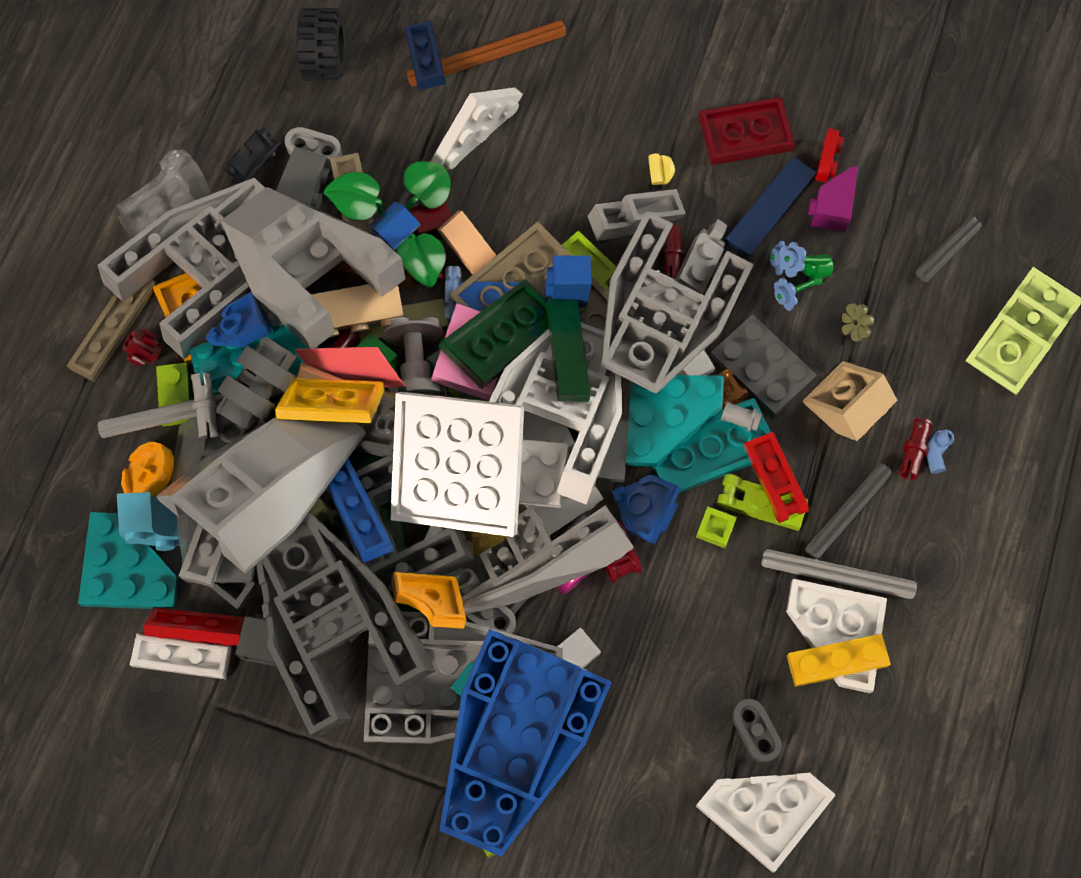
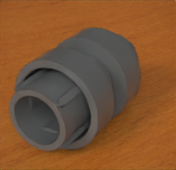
(250, 393)

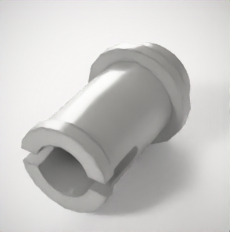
(742, 416)

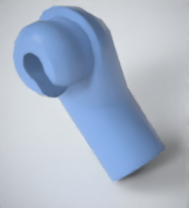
(937, 445)

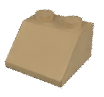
(851, 399)

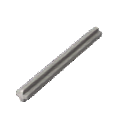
(156, 417)

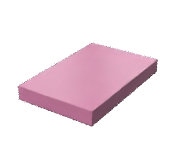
(448, 373)

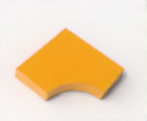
(433, 596)

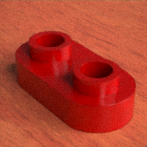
(826, 165)

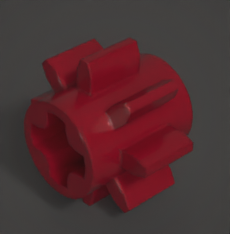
(142, 347)

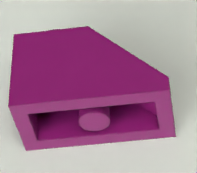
(834, 202)

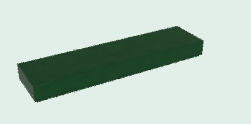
(568, 350)

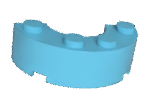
(146, 521)

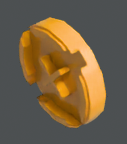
(149, 469)

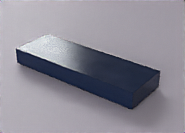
(425, 55)

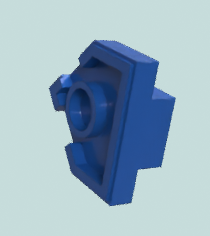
(241, 323)
(647, 506)

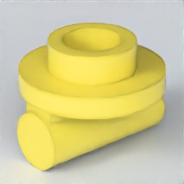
(661, 169)

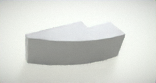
(623, 217)

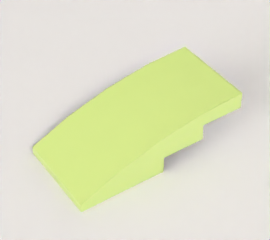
(1024, 330)

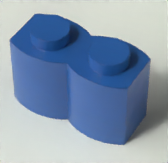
(394, 225)

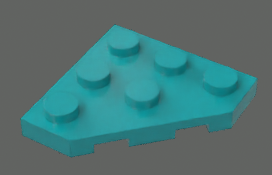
(670, 417)
(121, 572)

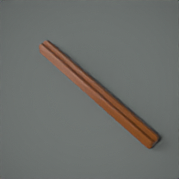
(498, 48)

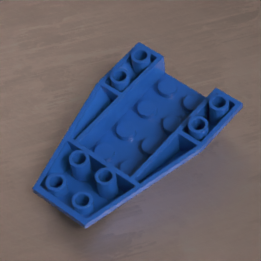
(515, 738)

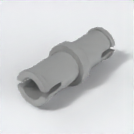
(204, 405)

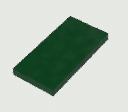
(498, 334)

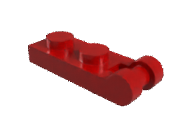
(775, 476)

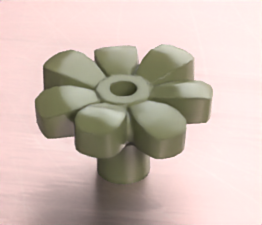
(857, 322)

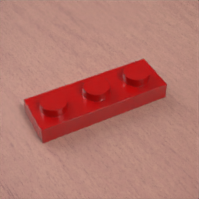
(194, 626)

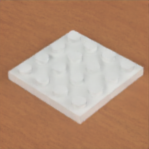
(457, 463)

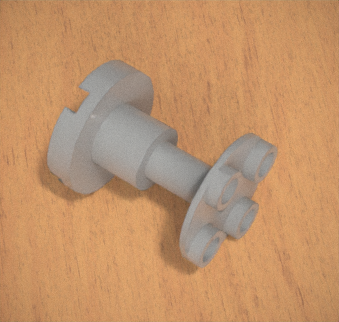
(415, 372)

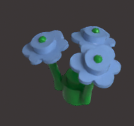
(792, 260)

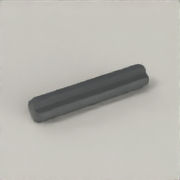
(948, 249)

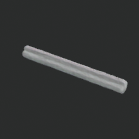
(839, 574)

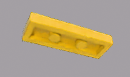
(838, 660)

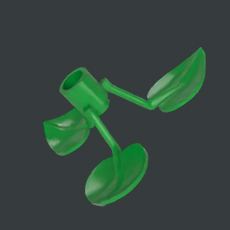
(428, 182)

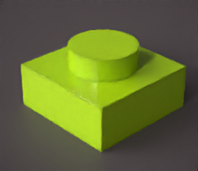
(716, 527)

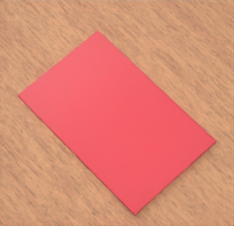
(352, 364)

